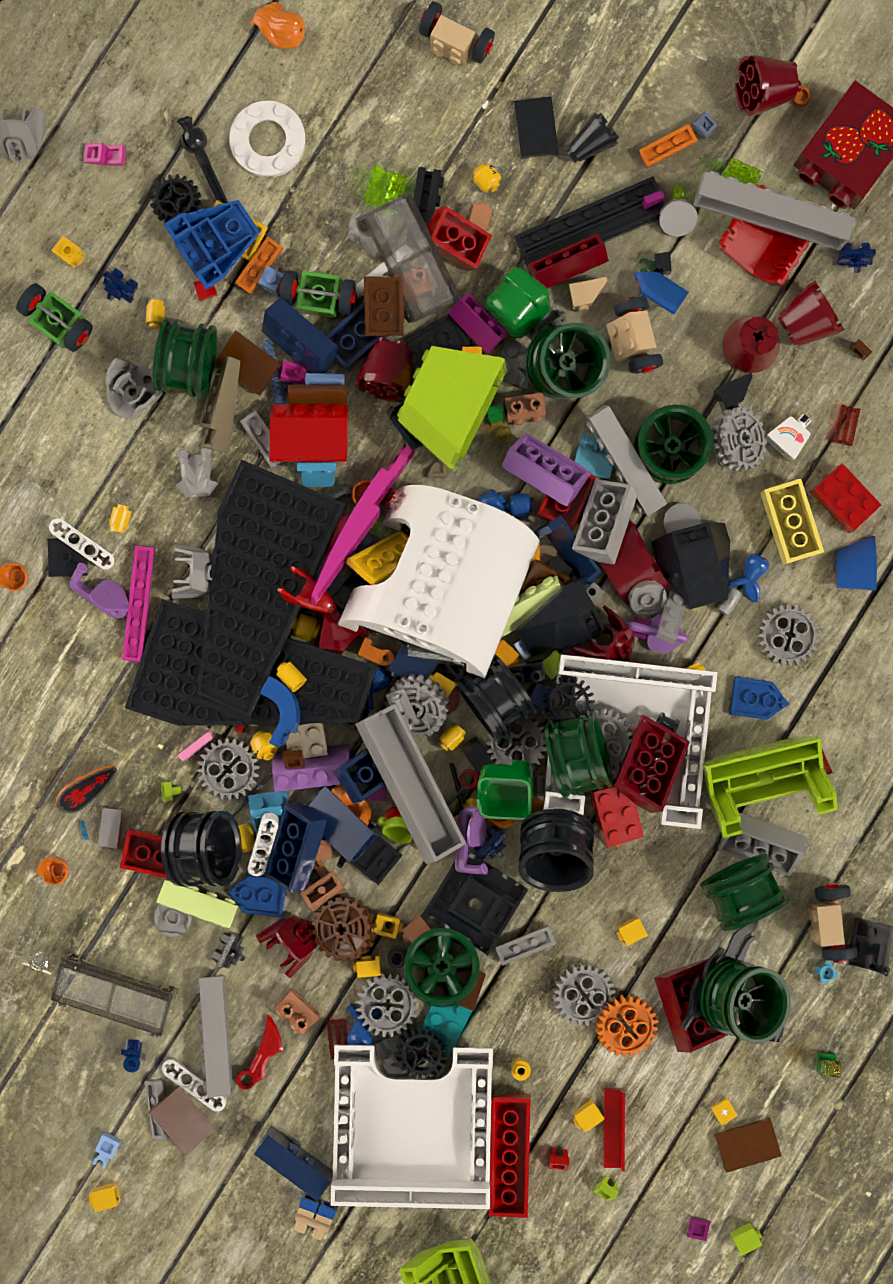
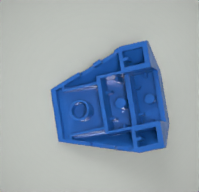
(213, 239)

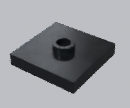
(63, 558)

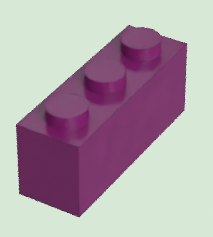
(478, 323)

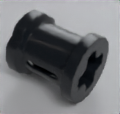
(668, 722)

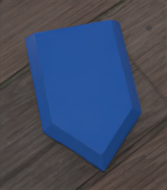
(661, 290)
(755, 698)
(259, 896)

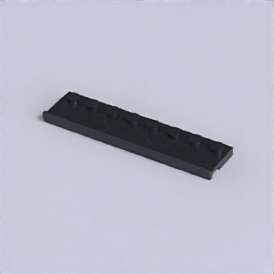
(608, 217)

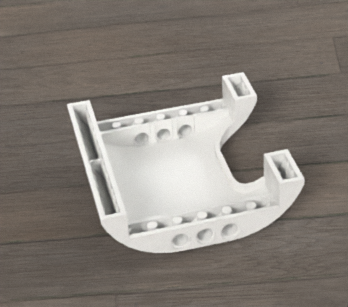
(452, 578)
(636, 691)
(412, 1136)

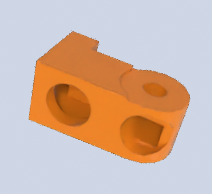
(381, 657)

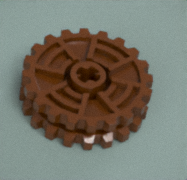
(344, 943)

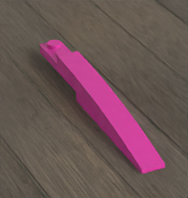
(360, 521)

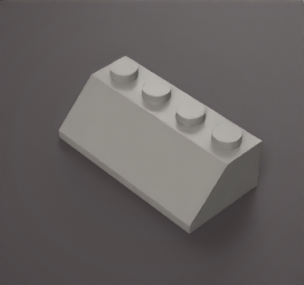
(605, 521)
(760, 837)

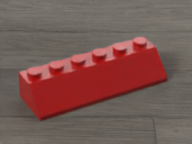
(510, 1155)

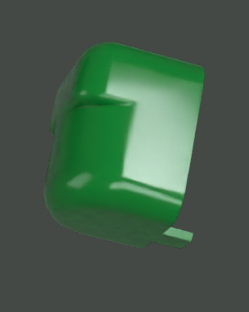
(519, 302)
(506, 790)

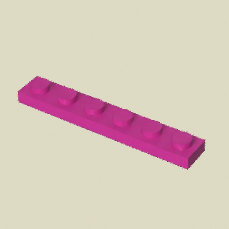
(138, 603)

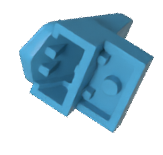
(317, 473)
(266, 803)

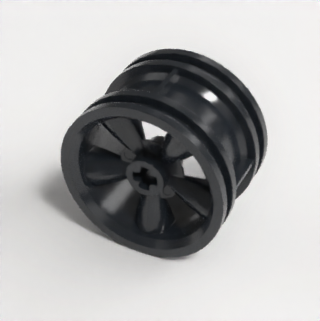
(497, 699)
(201, 848)
(556, 850)

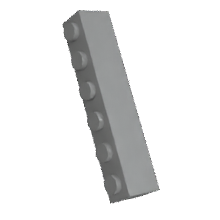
(625, 459)
(215, 1036)

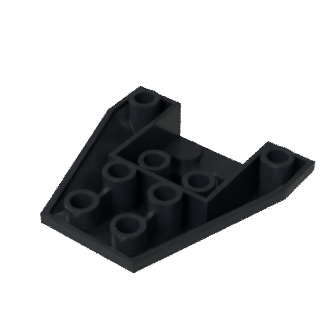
(696, 562)
(562, 621)

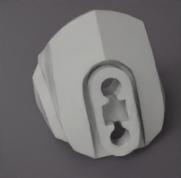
(22, 135)
(122, 381)
(199, 579)

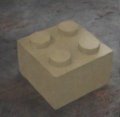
(310, 739)

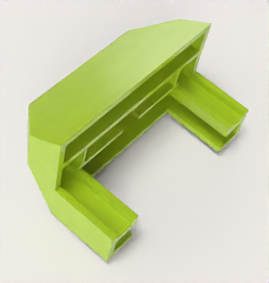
(767, 774)
(447, 1264)

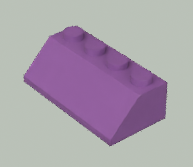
(545, 469)
(316, 773)

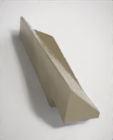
(220, 406)

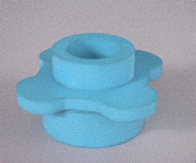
(832, 974)

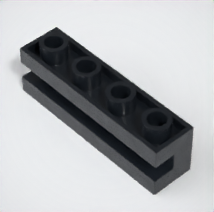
(426, 192)

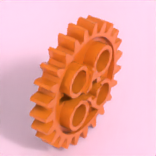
(612, 1037)

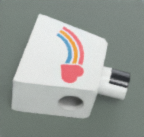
(790, 436)

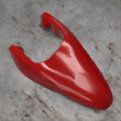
(325, 603)

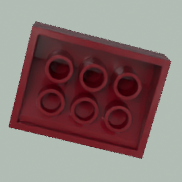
(651, 765)
(674, 992)

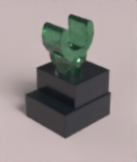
(661, 262)

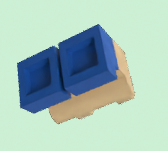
(320, 1221)

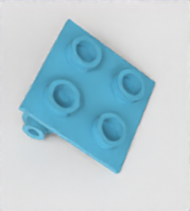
(592, 457)

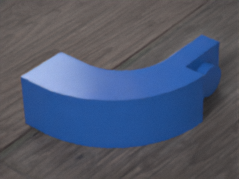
(288, 708)

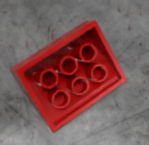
(308, 433)

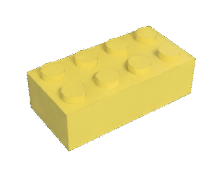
(791, 521)

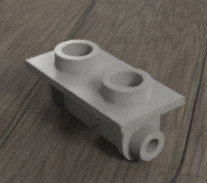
(402, 701)

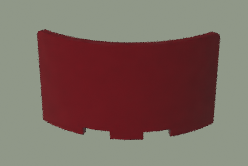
(633, 564)

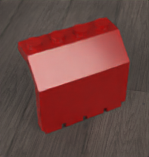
(762, 251)

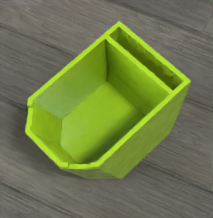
(450, 400)

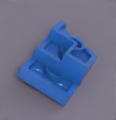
(857, 565)

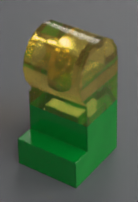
(499, 423)
(828, 1065)

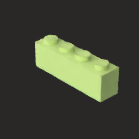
(531, 601)
(198, 904)

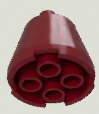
(765, 83)
(809, 317)
(744, 352)
(387, 370)

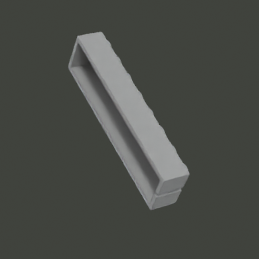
(774, 211)
(410, 784)

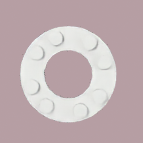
(271, 165)

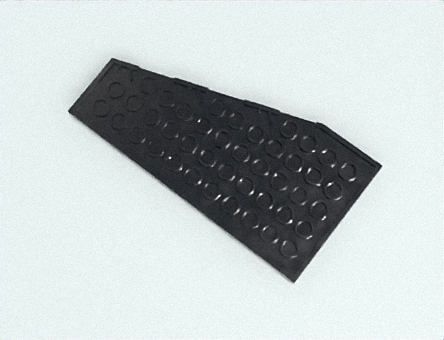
(260, 534)
(172, 663)

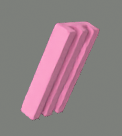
(196, 746)

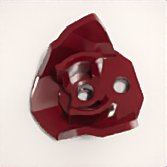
(335, 637)
(619, 649)
(291, 935)

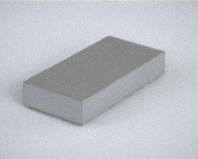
(110, 827)

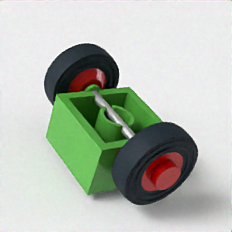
(319, 293)
(54, 317)

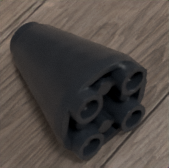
(592, 139)

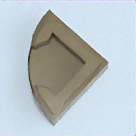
(438, 470)
(547, 553)

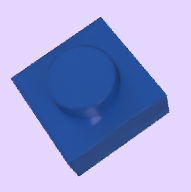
(537, 694)

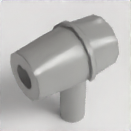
(727, 606)

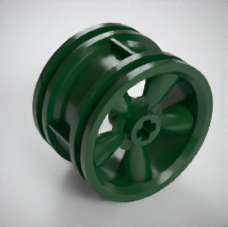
(595, 356)
(184, 357)
(695, 426)
(578, 755)
(745, 892)
(468, 959)
(726, 994)

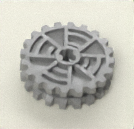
(739, 439)
(426, 702)

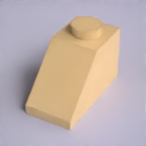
(585, 293)

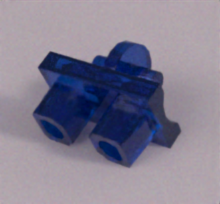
(856, 257)
(117, 288)
(496, 839)
(132, 1055)

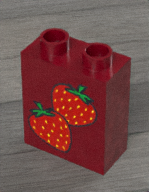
(850, 147)

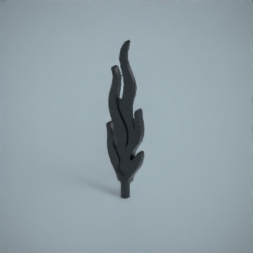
(694, 1007)

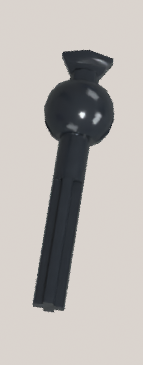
(194, 141)

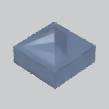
(704, 125)

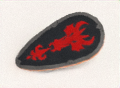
(84, 789)

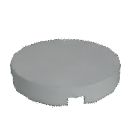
(678, 217)
(680, 517)
(647, 598)
(171, 922)

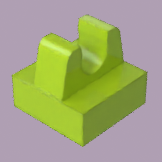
(168, 791)
(606, 1191)

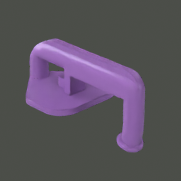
(107, 596)
(654, 643)
(474, 835)

